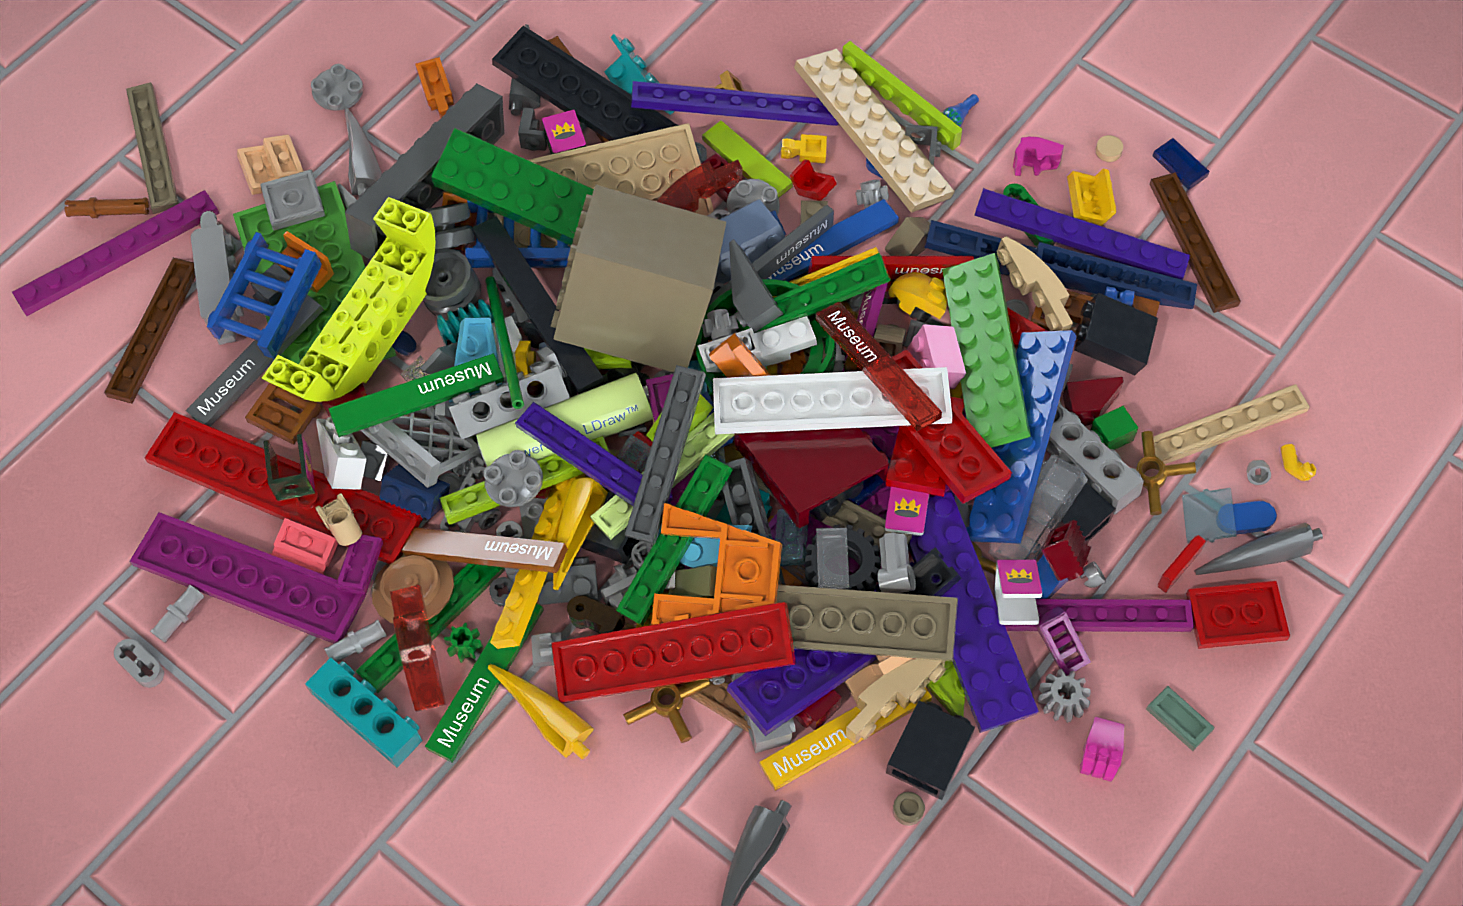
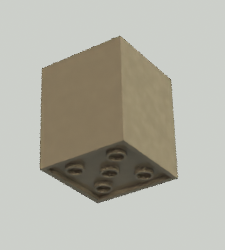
(638, 279)

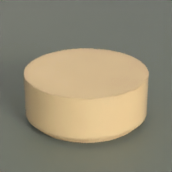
(1109, 148)

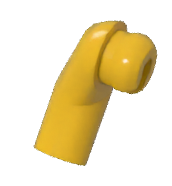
(1294, 467)

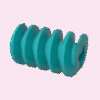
(450, 328)

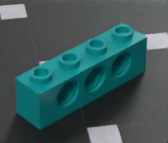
(393, 745)

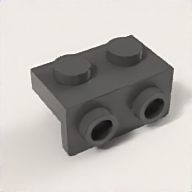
(579, 581)

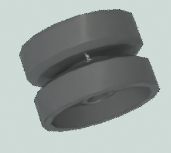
(444, 220)
(451, 284)

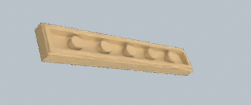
(1230, 424)

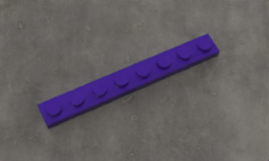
(730, 103)
(1081, 234)

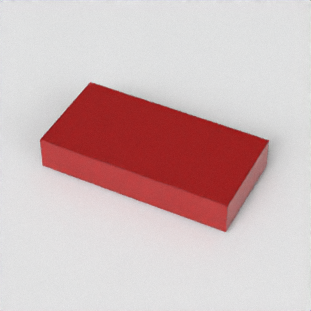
(1181, 563)

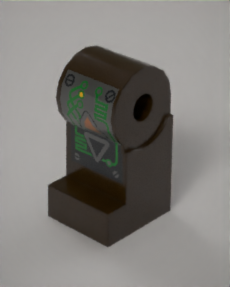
(594, 615)

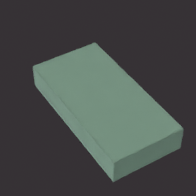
(1180, 718)

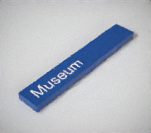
(841, 238)

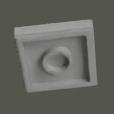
(292, 199)

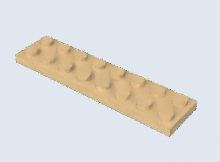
(874, 130)

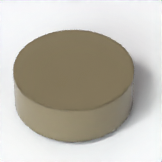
(908, 808)

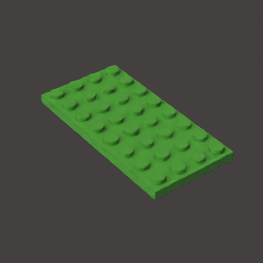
(326, 235)

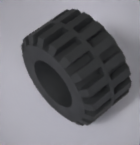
(859, 549)

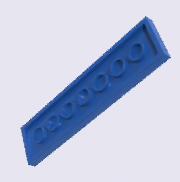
(1042, 368)

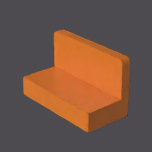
(295, 249)
(736, 359)

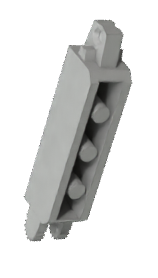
(213, 268)

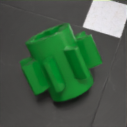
(457, 637)

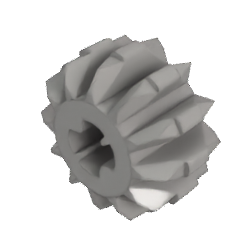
(1072, 687)

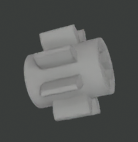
(871, 193)
(719, 324)

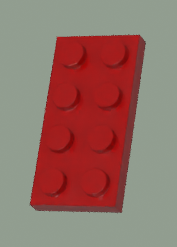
(911, 470)

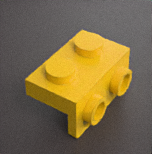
(1092, 196)

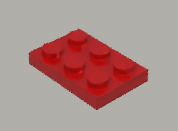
(1238, 614)

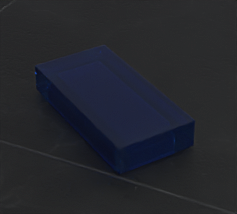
(1179, 160)

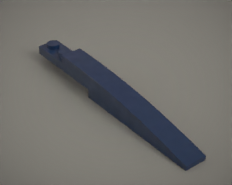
(1072, 268)

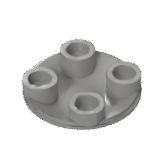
(337, 88)
(751, 190)
(513, 479)

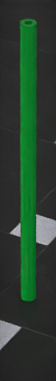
(504, 343)

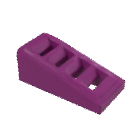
(1048, 620)

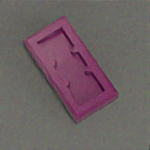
(359, 565)

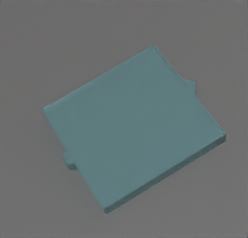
(1209, 515)

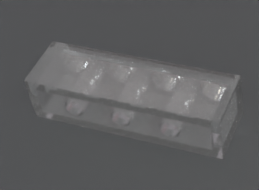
(1054, 494)

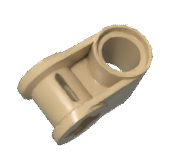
(340, 521)

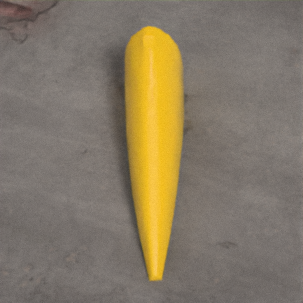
(581, 502)
(554, 720)

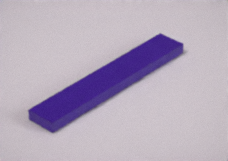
(581, 452)

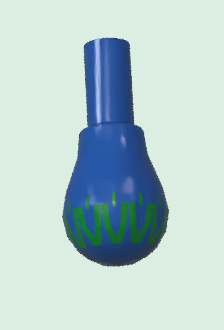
(958, 112)

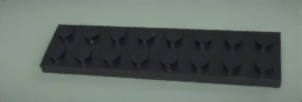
(575, 87)

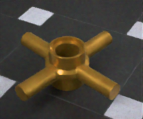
(1153, 483)
(668, 711)

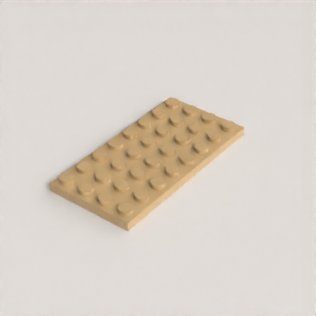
(633, 165)

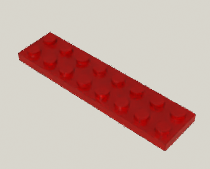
(673, 653)

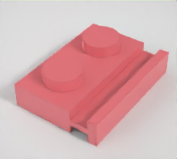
(304, 546)

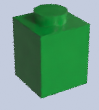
(1115, 428)

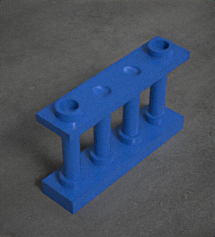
(534, 254)
(281, 314)

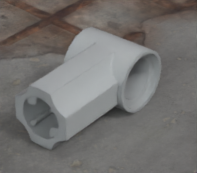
(896, 571)

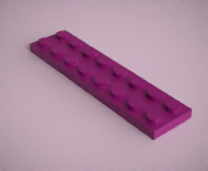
(247, 578)

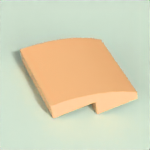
(269, 161)

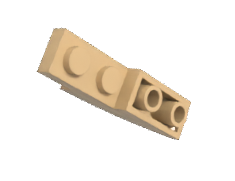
(1034, 276)
(899, 685)

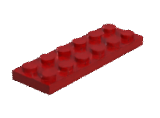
(956, 450)

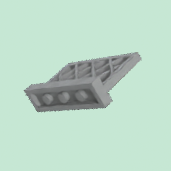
(419, 458)

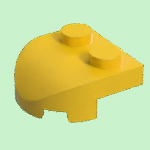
(920, 291)

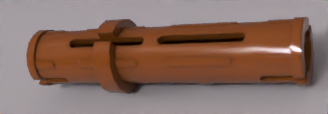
(96, 208)

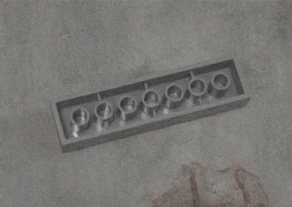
(410, 178)

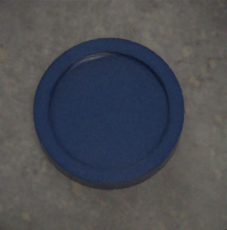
(404, 344)

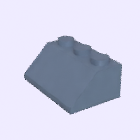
(753, 230)

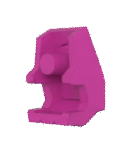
(1037, 153)
(1103, 749)

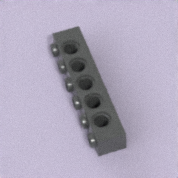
(745, 501)

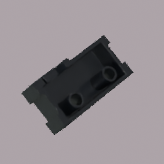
(927, 573)

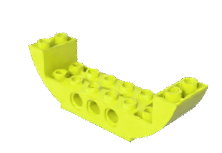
(369, 314)

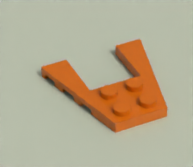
(745, 568)

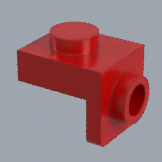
(811, 183)

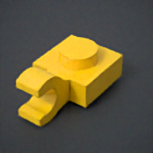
(808, 148)

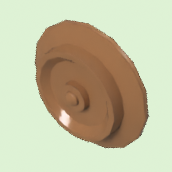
(432, 575)

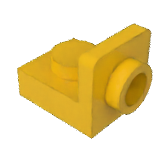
(524, 358)

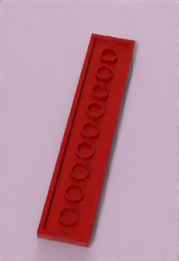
(241, 473)

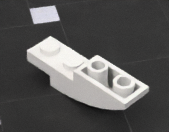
(769, 345)

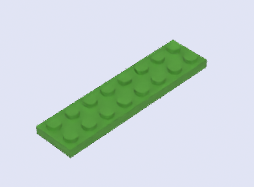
(985, 340)

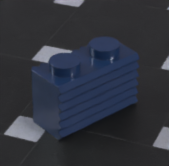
(408, 492)

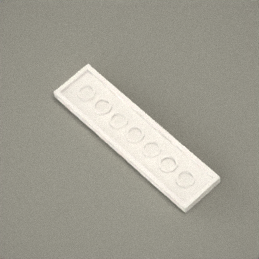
(817, 401)

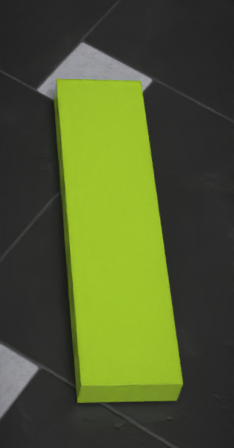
(755, 166)

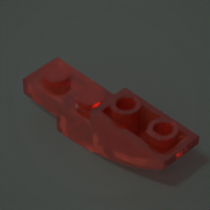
(701, 183)
(416, 648)

